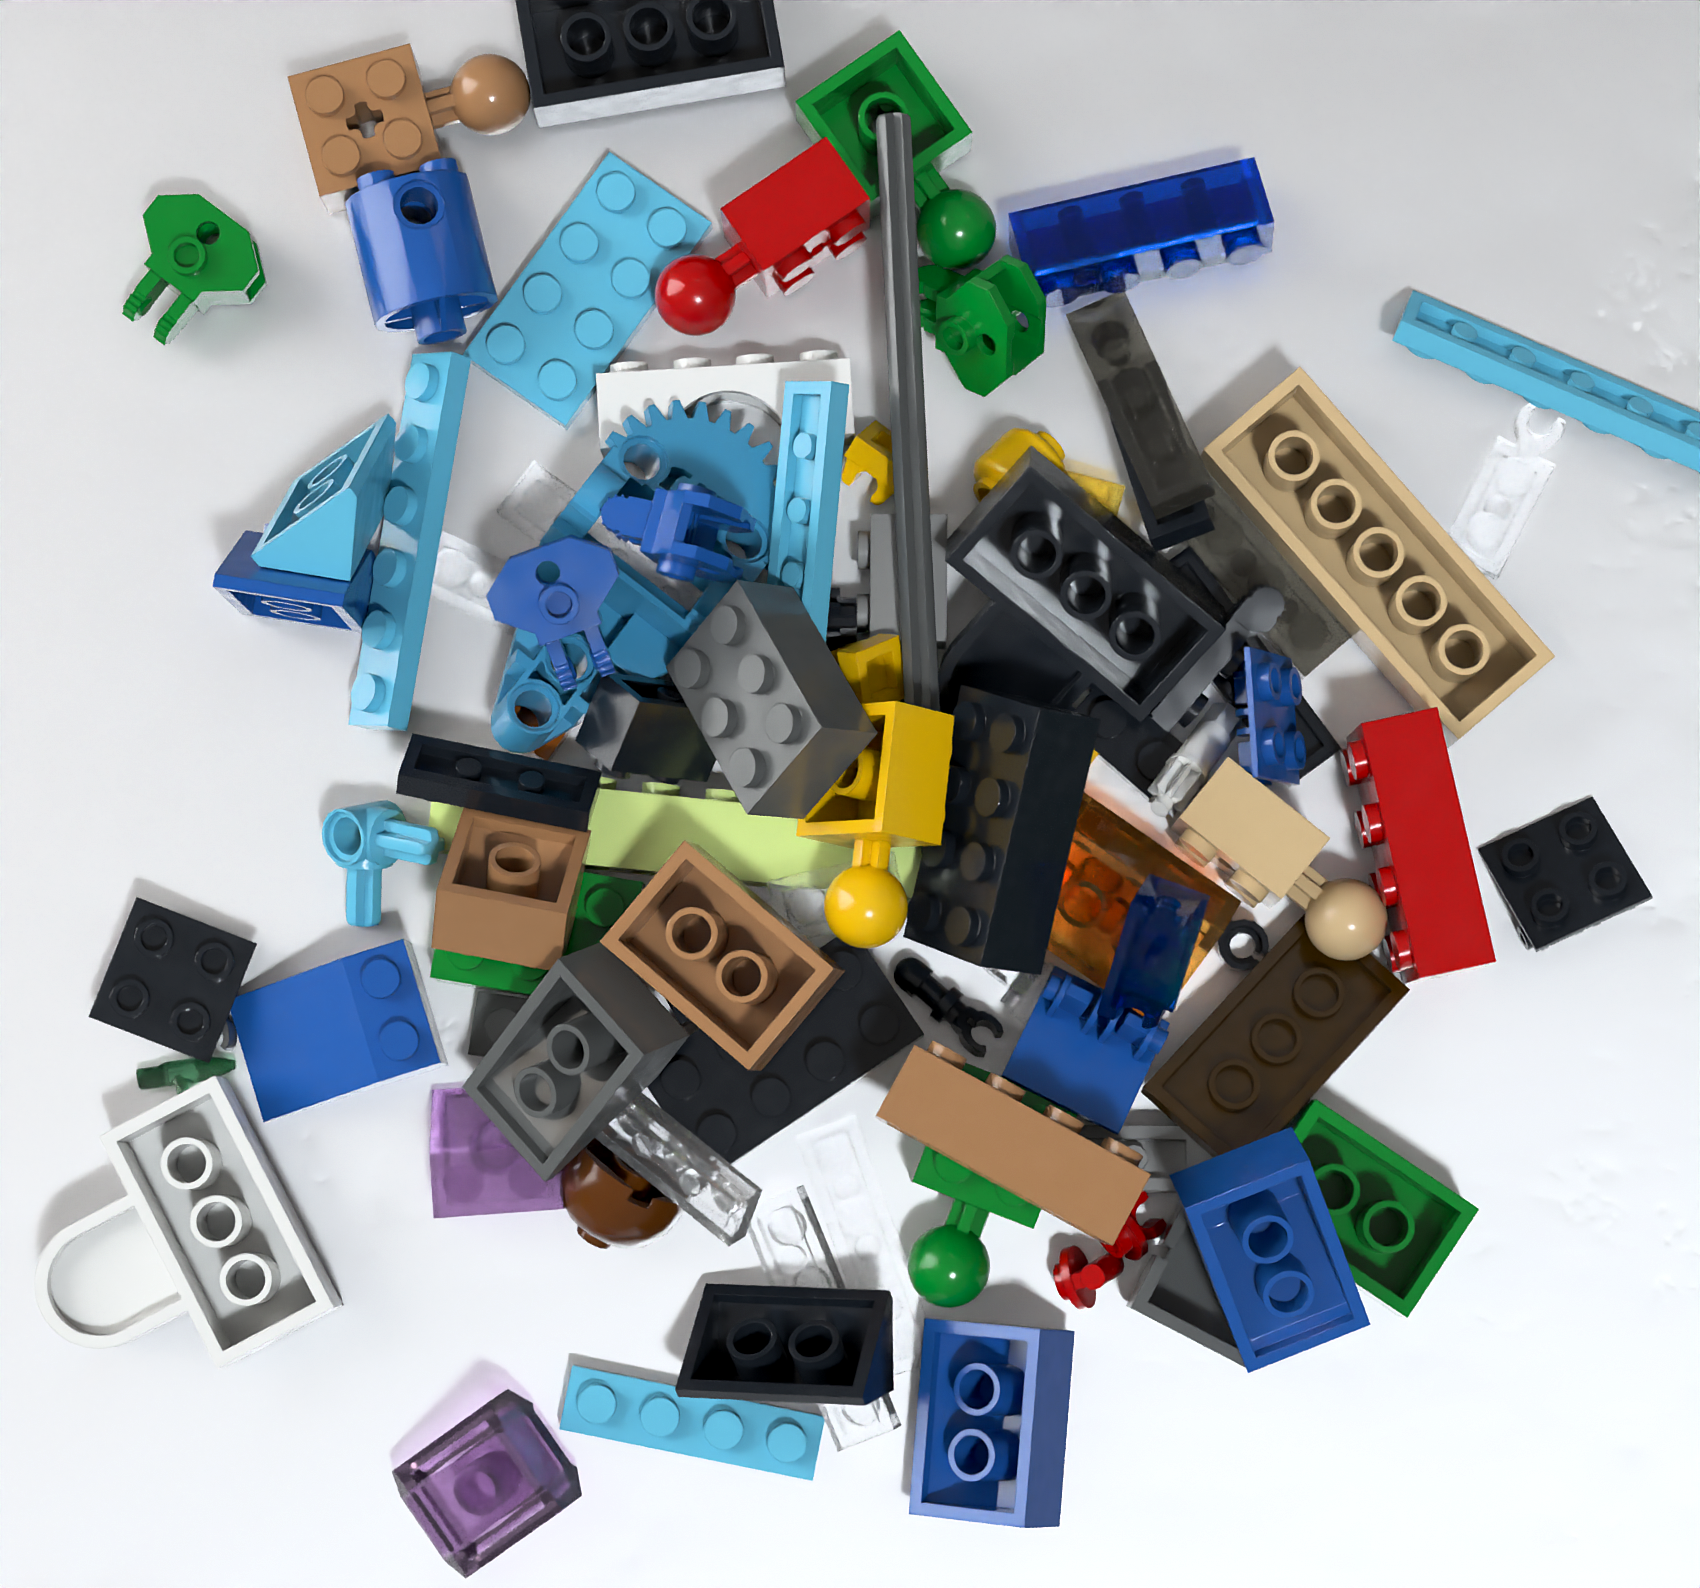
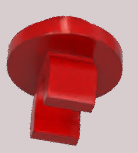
(1133, 1238)

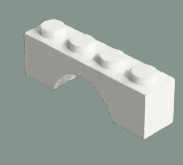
(752, 382)

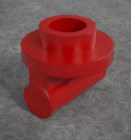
(1078, 1279)

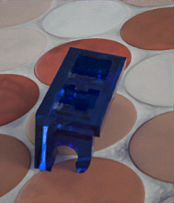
(1154, 950)

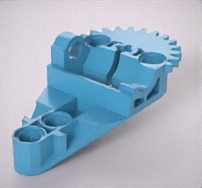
(639, 619)

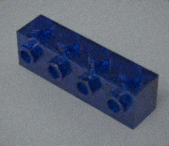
(1144, 232)

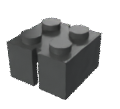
(1180, 1293)

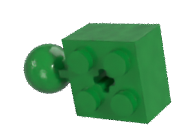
(953, 224)
(950, 1260)

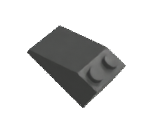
(574, 1058)

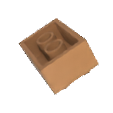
(722, 956)

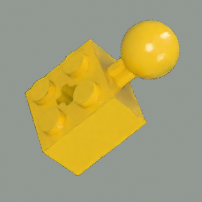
(882, 802)

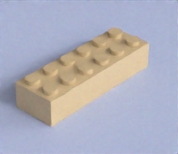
(1375, 556)

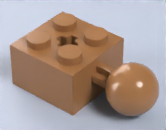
(387, 87)

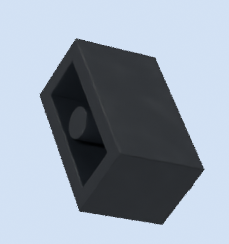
(644, 730)

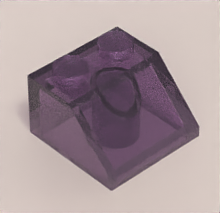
(477, 1166)

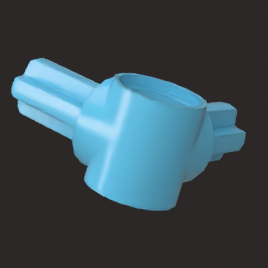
(369, 840)

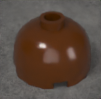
(614, 1201)

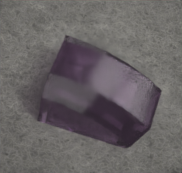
(487, 1483)

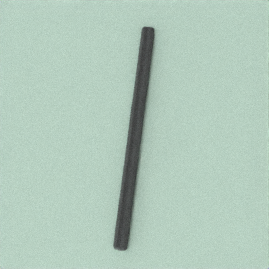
(907, 410)

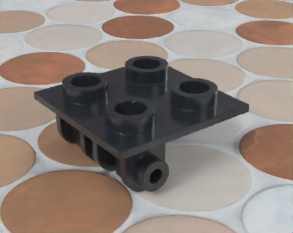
(1564, 875)
(172, 980)

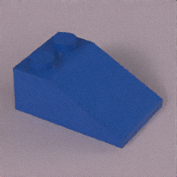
(292, 594)
(337, 1030)
(1270, 1249)

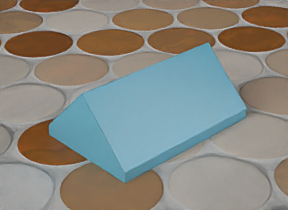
(332, 508)

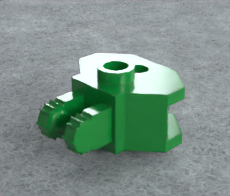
(195, 271)
(978, 320)

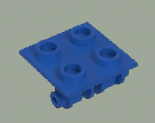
(1271, 692)
(1082, 1057)

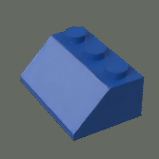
(991, 1423)

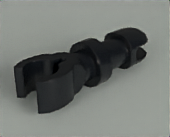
(946, 1004)

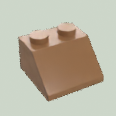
(509, 889)

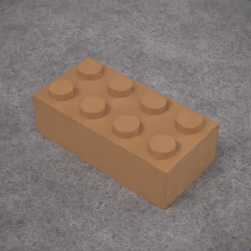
(1014, 1145)

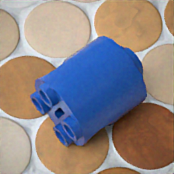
(425, 272)

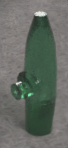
(182, 1073)

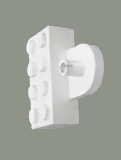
(193, 1235)

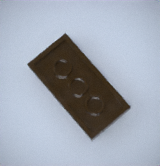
(1272, 1043)

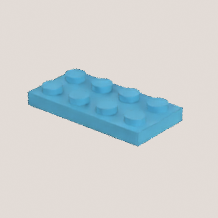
(586, 290)

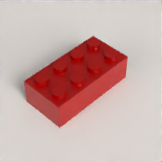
(1418, 846)

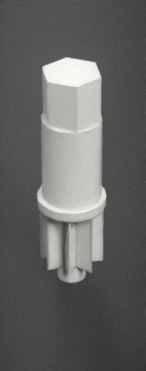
(1189, 767)

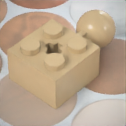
(1269, 855)

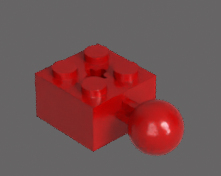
(775, 237)

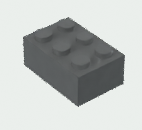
(770, 700)

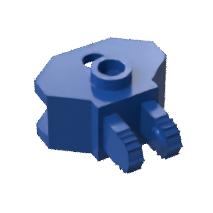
(680, 530)
(559, 606)

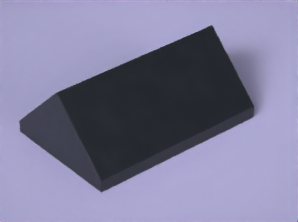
(790, 1345)

